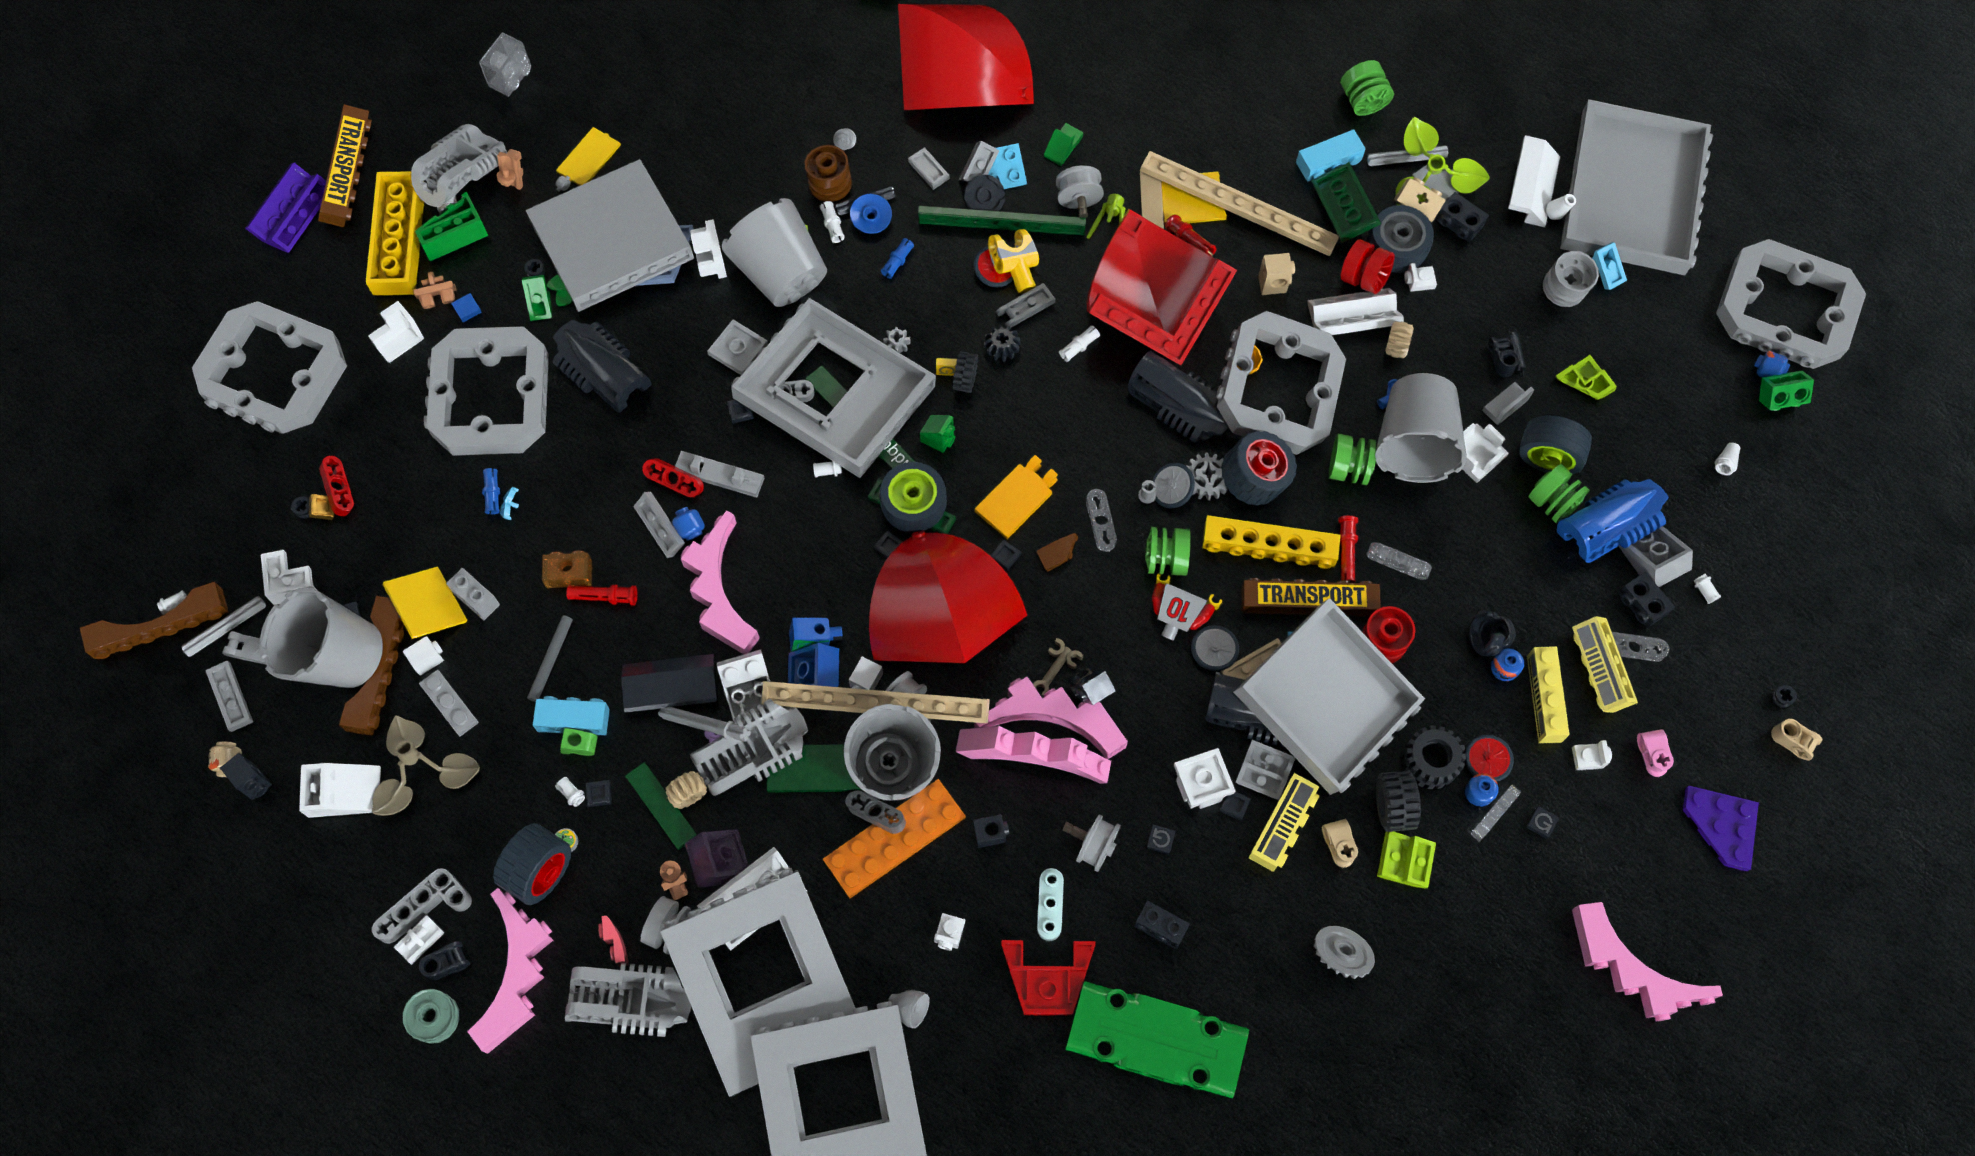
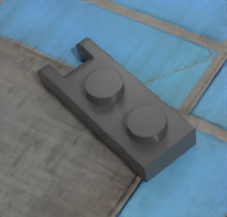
(1027, 305)

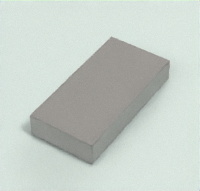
(928, 168)

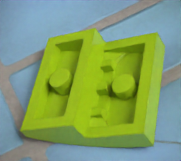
(1406, 859)

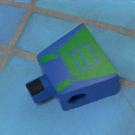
(810, 631)

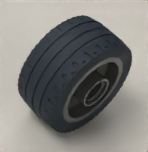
(1405, 234)

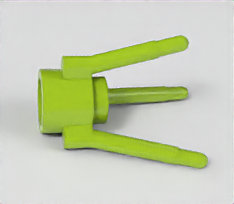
(1113, 207)

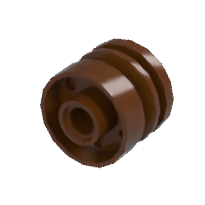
(828, 173)

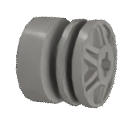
(1570, 278)
(663, 911)

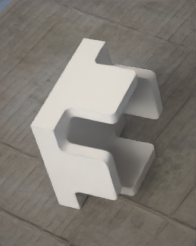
(708, 250)
(1483, 450)
(1203, 779)

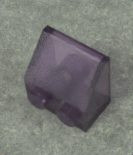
(716, 857)

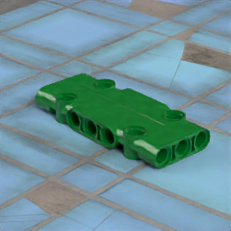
(1158, 1039)

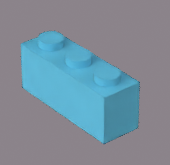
(1330, 155)
(555, 715)

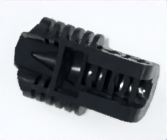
(598, 363)
(1178, 398)
(1236, 713)

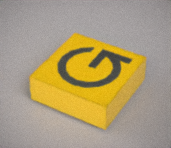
(945, 366)

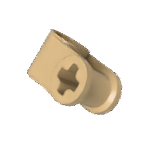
(1800, 739)
(1339, 839)

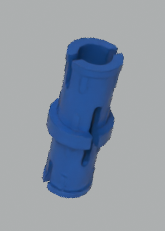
(897, 258)
(491, 491)

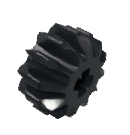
(1006, 336)

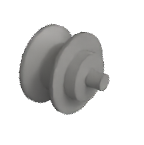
(844, 139)

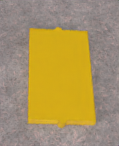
(588, 157)

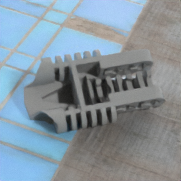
(456, 160)
(772, 737)
(628, 998)

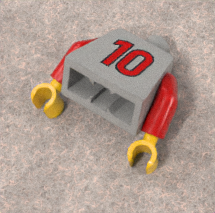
(1180, 608)

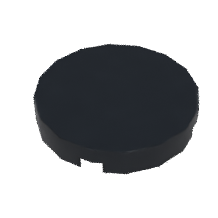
(984, 193)

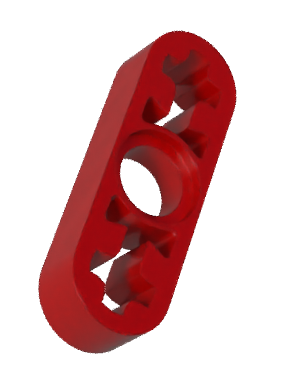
(683, 489)
(334, 494)

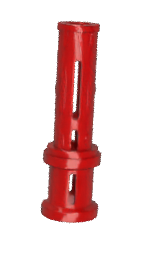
(1185, 232)
(1348, 540)
(613, 594)

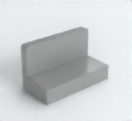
(979, 161)
(1507, 403)

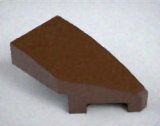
(1057, 552)

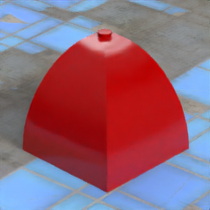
(961, 57)
(1156, 287)
(940, 601)

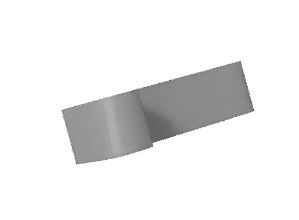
(419, 910)

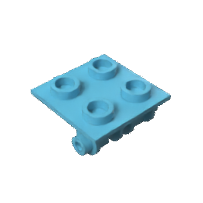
(1009, 167)

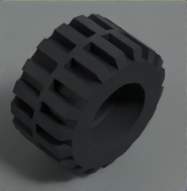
(1446, 745)
(1398, 801)

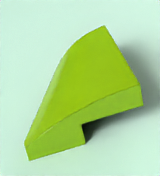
(1588, 378)

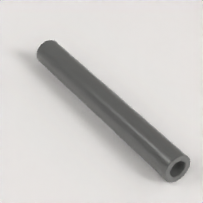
(550, 658)

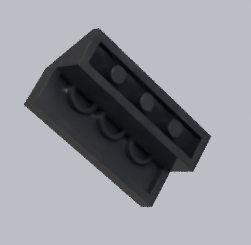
(669, 683)

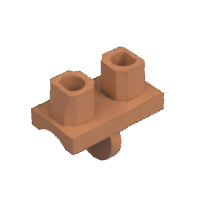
(509, 169)
(444, 289)
(673, 880)

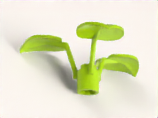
(1466, 173)

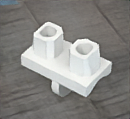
(419, 939)

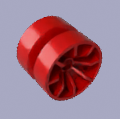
(1367, 266)
(1390, 631)

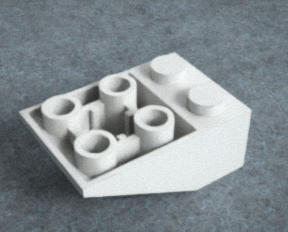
(743, 682)
(337, 789)

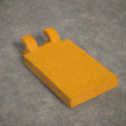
(1016, 497)

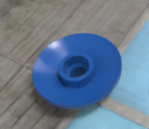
(868, 205)

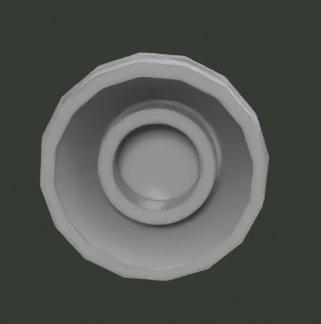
(912, 1006)

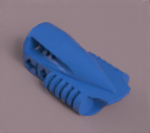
(1624, 509)

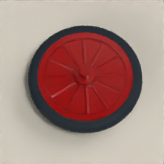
(986, 272)
(1489, 756)

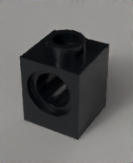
(983, 838)

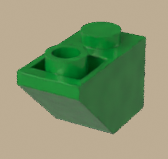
(938, 432)

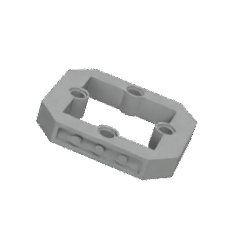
(1836, 322)
(231, 337)
(1304, 341)
(497, 438)

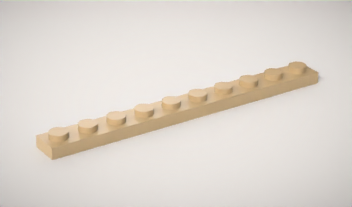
(1239, 203)
(862, 700)

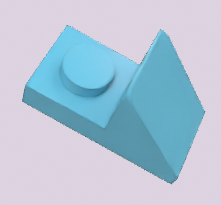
(1609, 266)

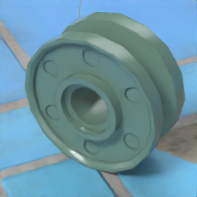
(420, 1006)

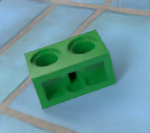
(1786, 390)

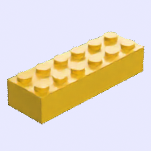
(393, 239)

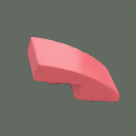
(611, 935)

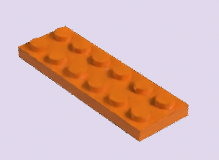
(878, 851)

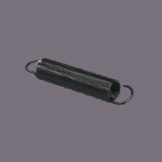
(1521, 365)

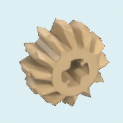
(1399, 339)
(686, 790)

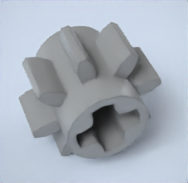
(897, 335)

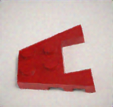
(1048, 988)

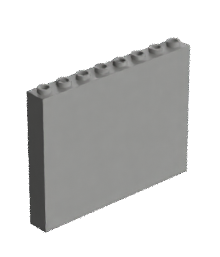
(1638, 186)

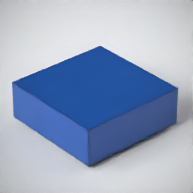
(466, 307)

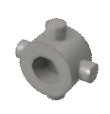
(563, 183)

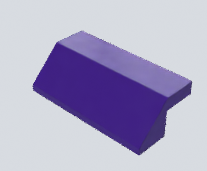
(288, 208)

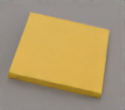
(1188, 206)
(424, 602)

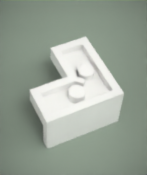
(397, 334)
(280, 580)

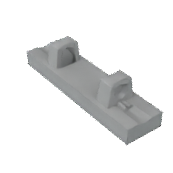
(721, 474)

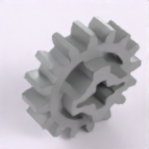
(1214, 472)

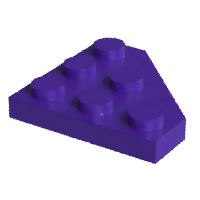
(1724, 823)

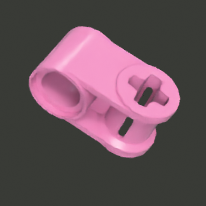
(1655, 747)

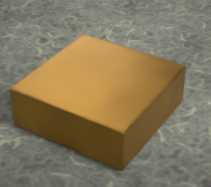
(320, 507)

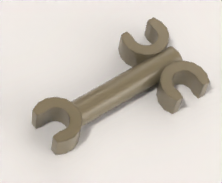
(1064, 655)

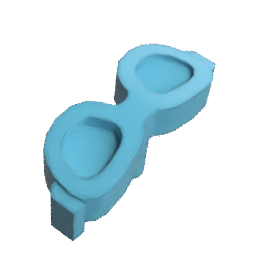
(505, 508)

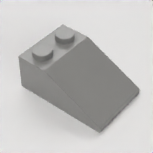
(1660, 556)

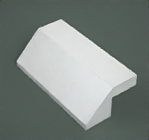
(1534, 180)
(1355, 312)
(765, 867)

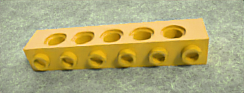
(1326, 543)

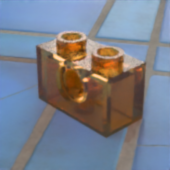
(578, 575)

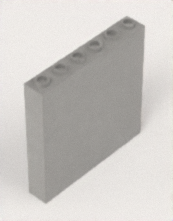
(609, 235)
(1330, 697)

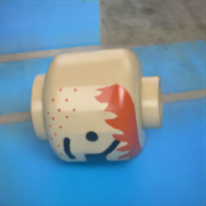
(220, 755)

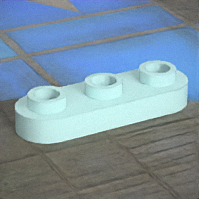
(1050, 914)

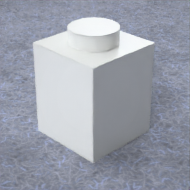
(424, 655)
(866, 675)

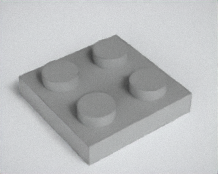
(737, 347)

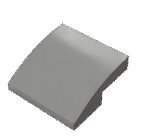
(1265, 770)

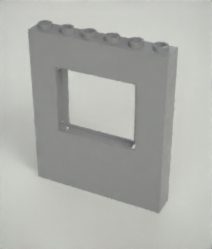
(865, 415)
(726, 920)
(832, 1038)

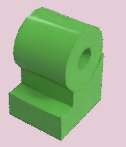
(578, 742)

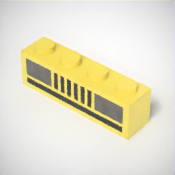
(1604, 665)
(1548, 695)
(1283, 823)

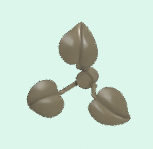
(402, 741)

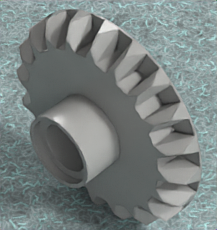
(1344, 951)

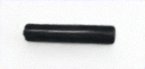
(845, 206)

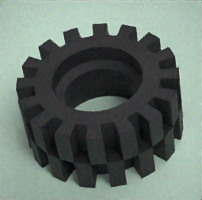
(965, 372)

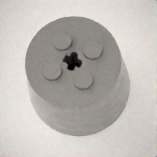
(776, 252)
(1422, 430)
(319, 641)
(897, 735)

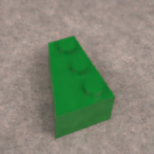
(452, 229)

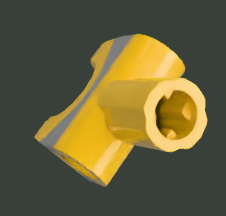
(1016, 259)

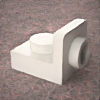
(1420, 278)
(1591, 756)
(949, 932)

